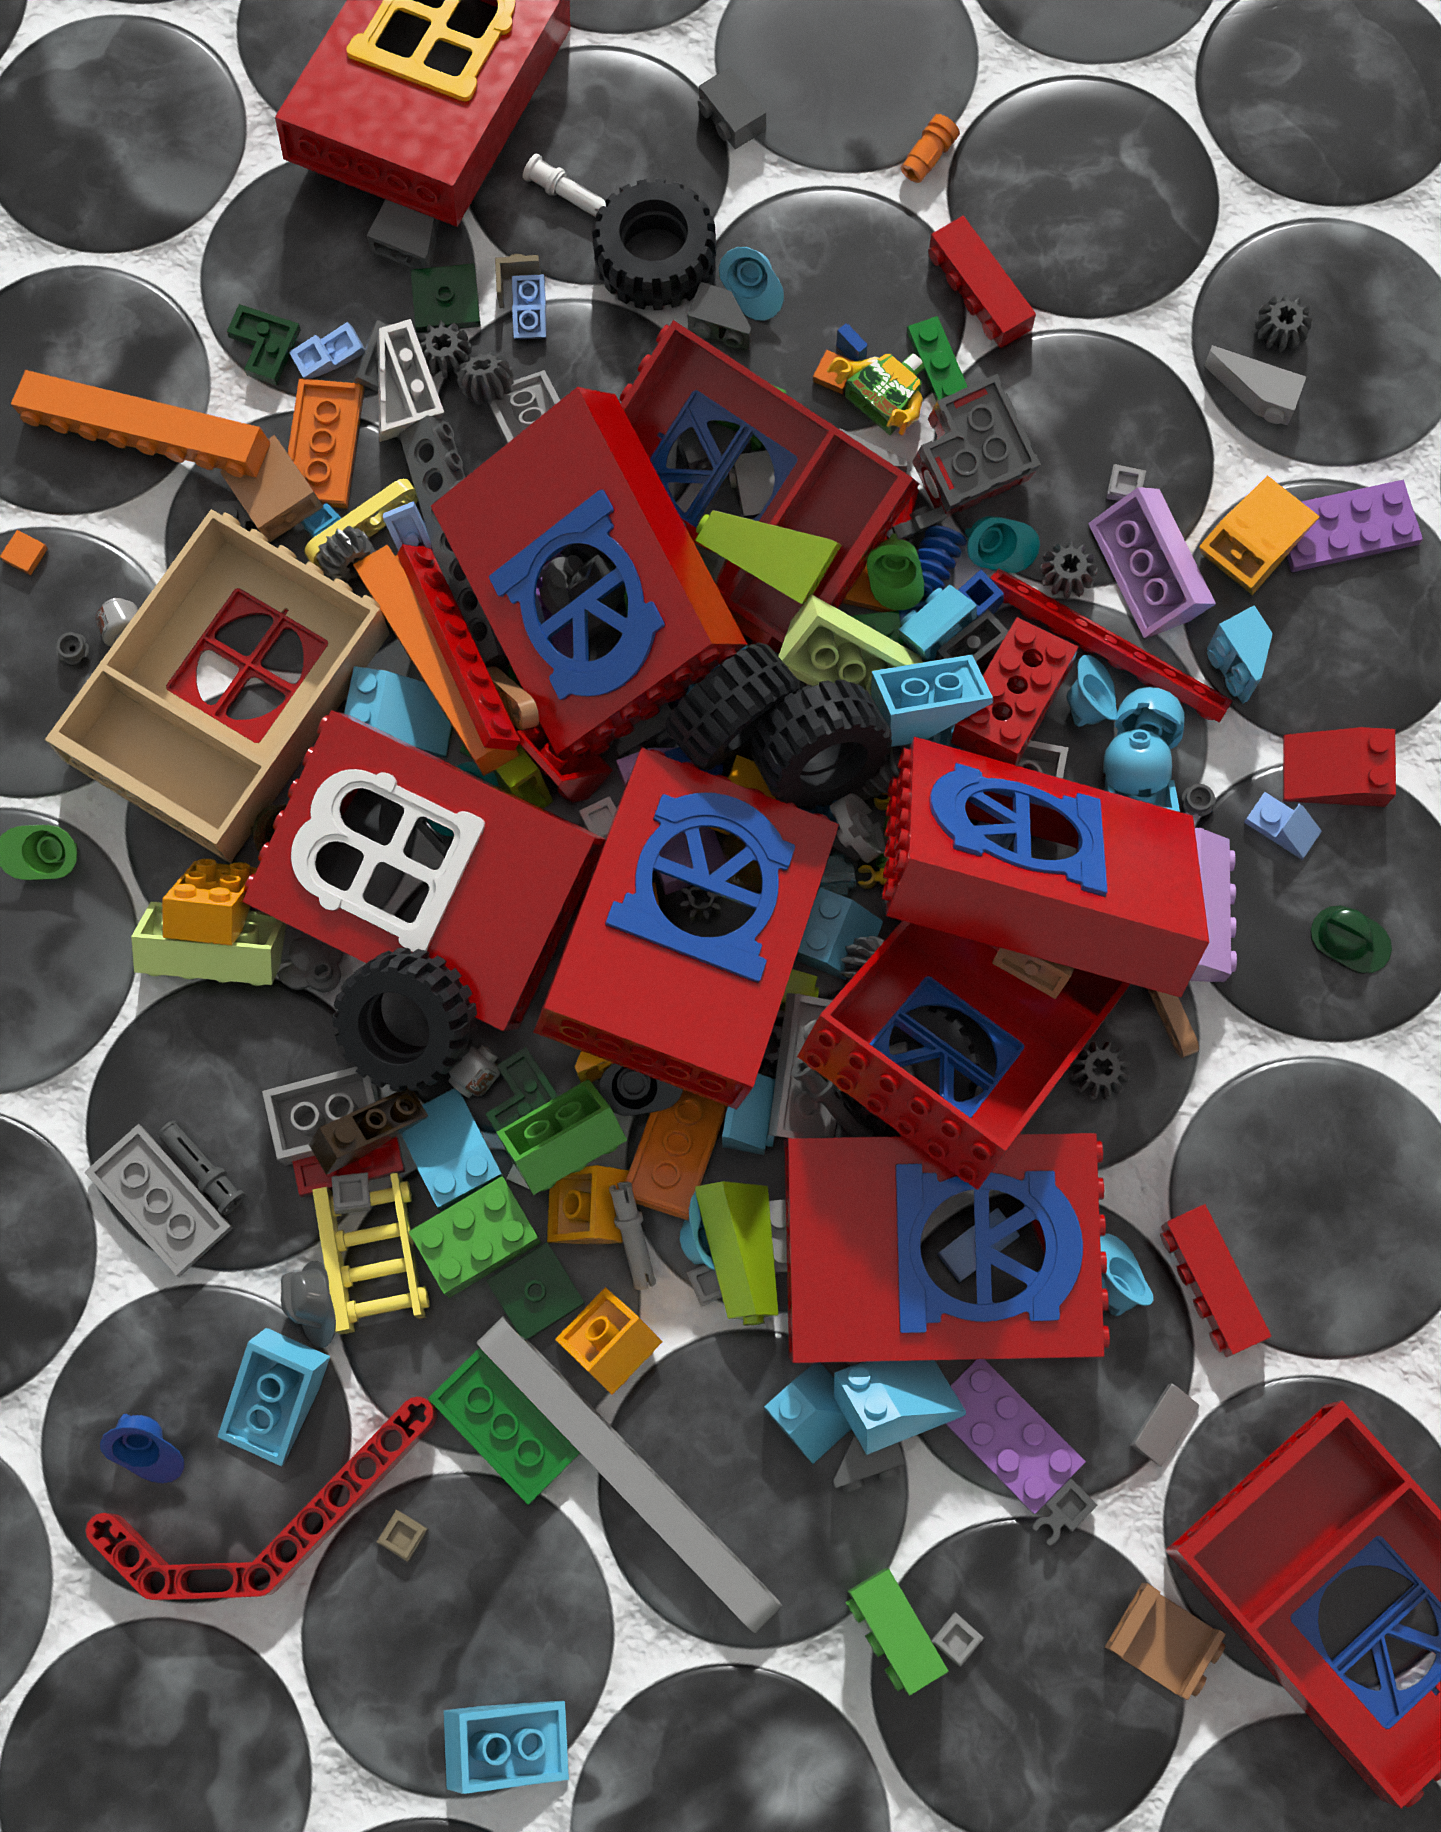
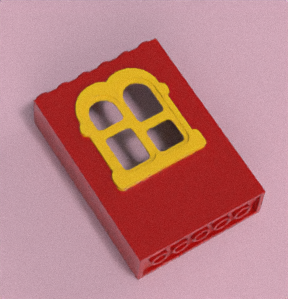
(409, 127)

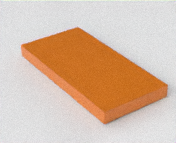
(326, 436)
(675, 1153)

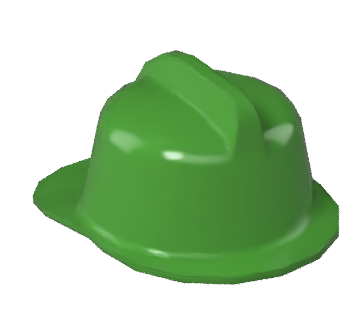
(895, 574)
(37, 852)

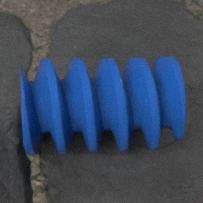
(936, 554)

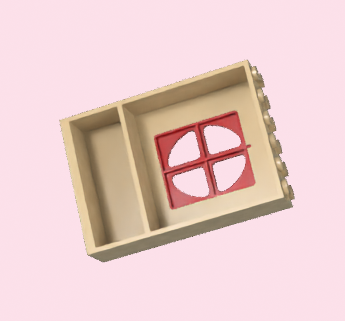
(141, 712)

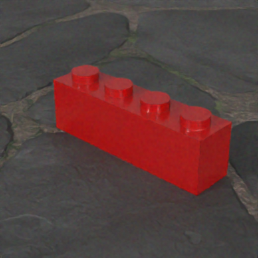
(981, 282)
(1215, 1281)

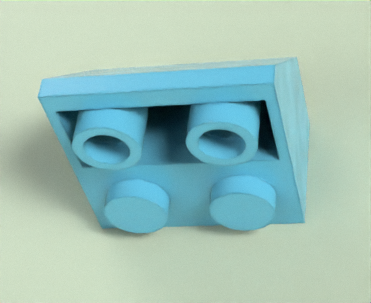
(1241, 651)

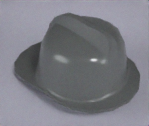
(309, 1302)

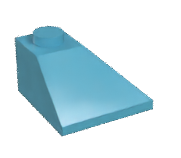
(810, 1412)

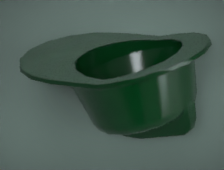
(1351, 939)

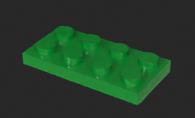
(504, 1426)

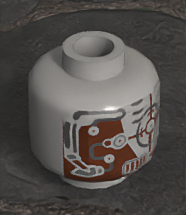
(114, 618)
(475, 1072)

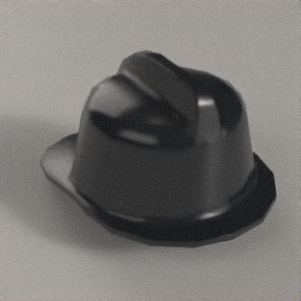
(636, 1093)

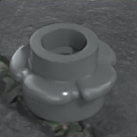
(69, 640)
(1198, 791)

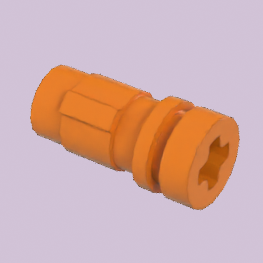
(935, 140)

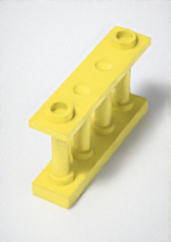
(341, 1277)

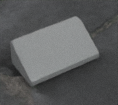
(1165, 1424)

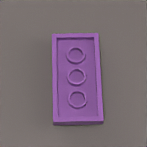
(1357, 526)
(1011, 1437)

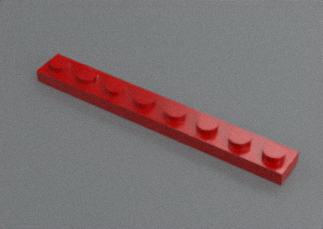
(458, 648)
(1114, 648)

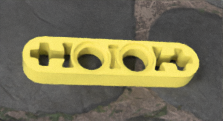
(392, 497)

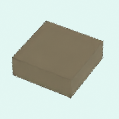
(402, 1535)

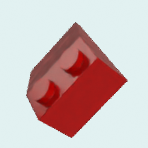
(1340, 767)
(574, 776)

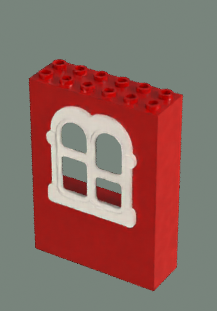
(488, 907)

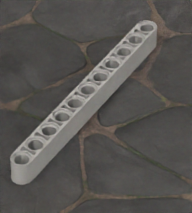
(630, 1475)

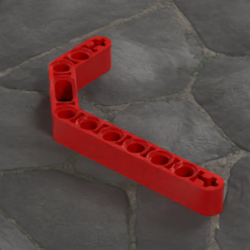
(296, 1531)

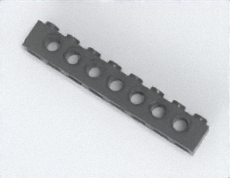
(435, 471)

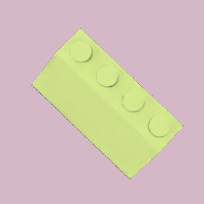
(835, 646)
(251, 958)

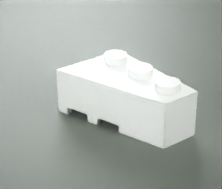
(403, 381)

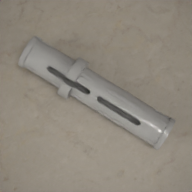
(629, 1222)

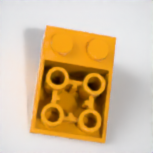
(1258, 534)
(207, 903)

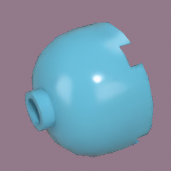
(1152, 711)
(1137, 762)

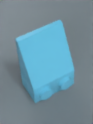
(928, 696)
(399, 708)
(451, 1151)
(272, 1395)
(894, 1400)
(505, 1746)

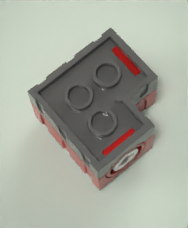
(977, 448)

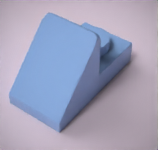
(407, 526)
(1284, 826)

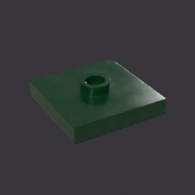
(445, 295)
(535, 1292)

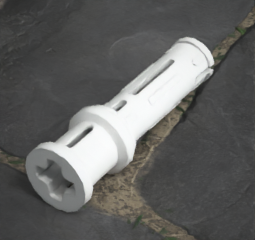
(556, 182)

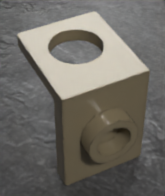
(514, 266)

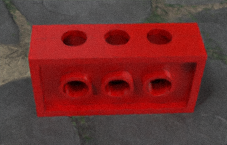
(1023, 686)

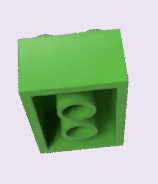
(562, 1136)
(474, 1237)
(895, 1632)

